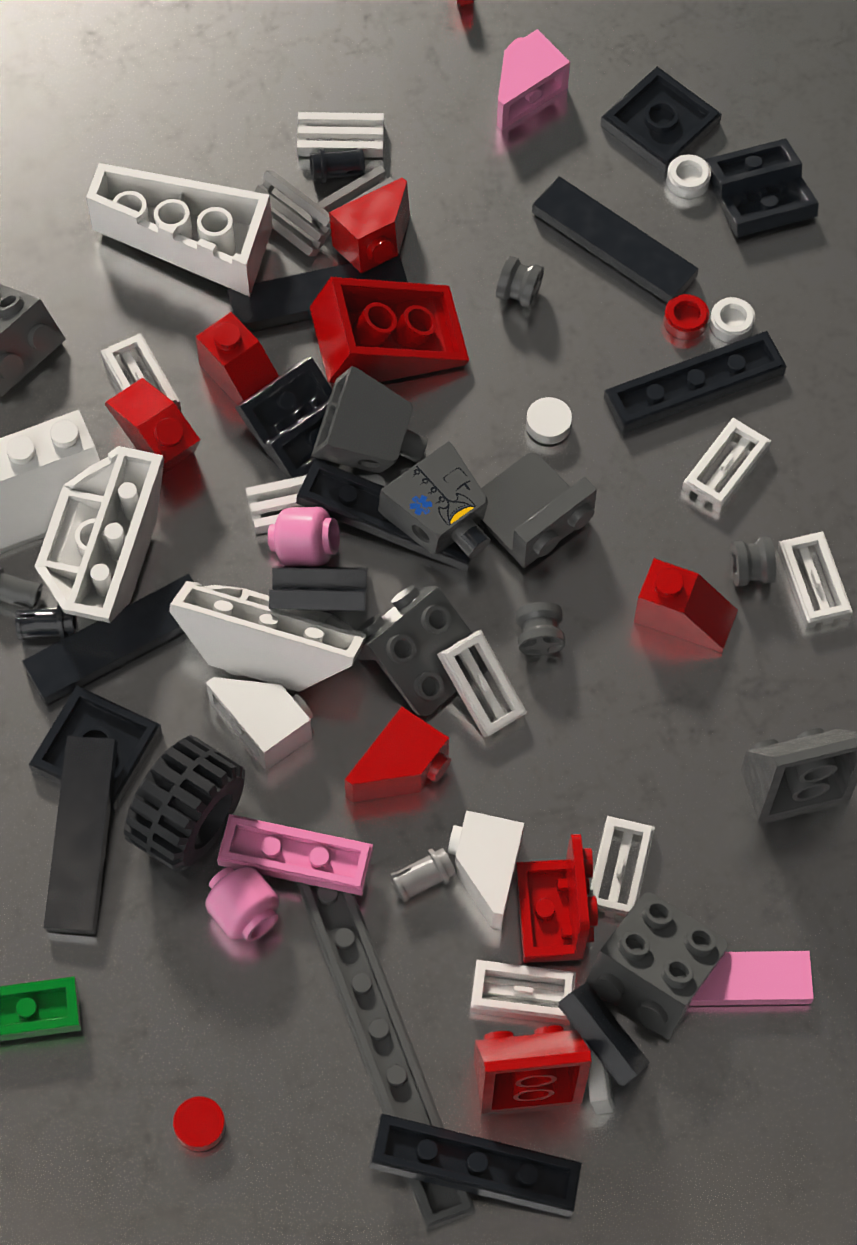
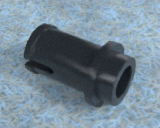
(336, 164)
(44, 623)

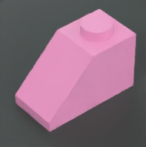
(529, 77)

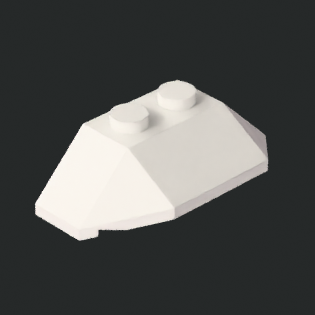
(102, 534)
(275, 646)

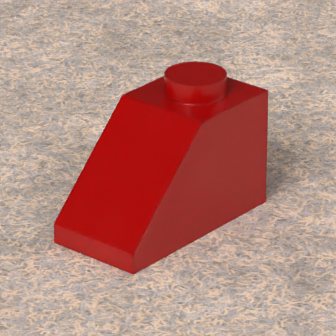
(372, 226)
(234, 358)
(154, 423)
(684, 606)
(399, 760)

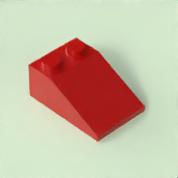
(387, 328)
(531, 1069)

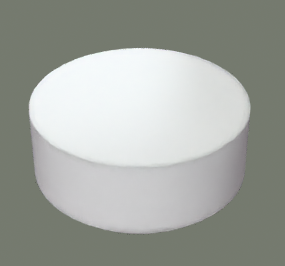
(688, 176)
(732, 320)
(549, 420)

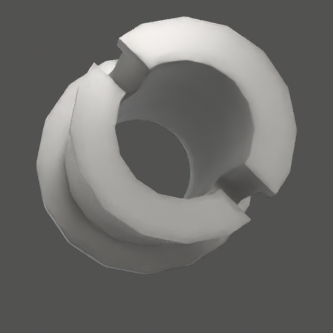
(423, 874)

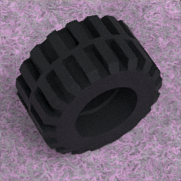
(184, 803)

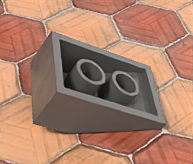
(801, 772)

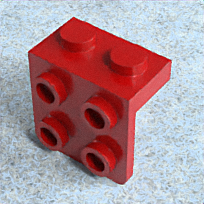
(555, 907)

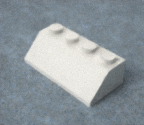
(33, 472)

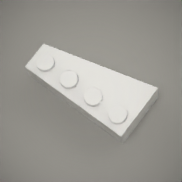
(184, 222)

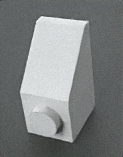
(262, 717)
(486, 861)

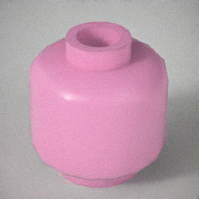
(304, 537)
(242, 903)

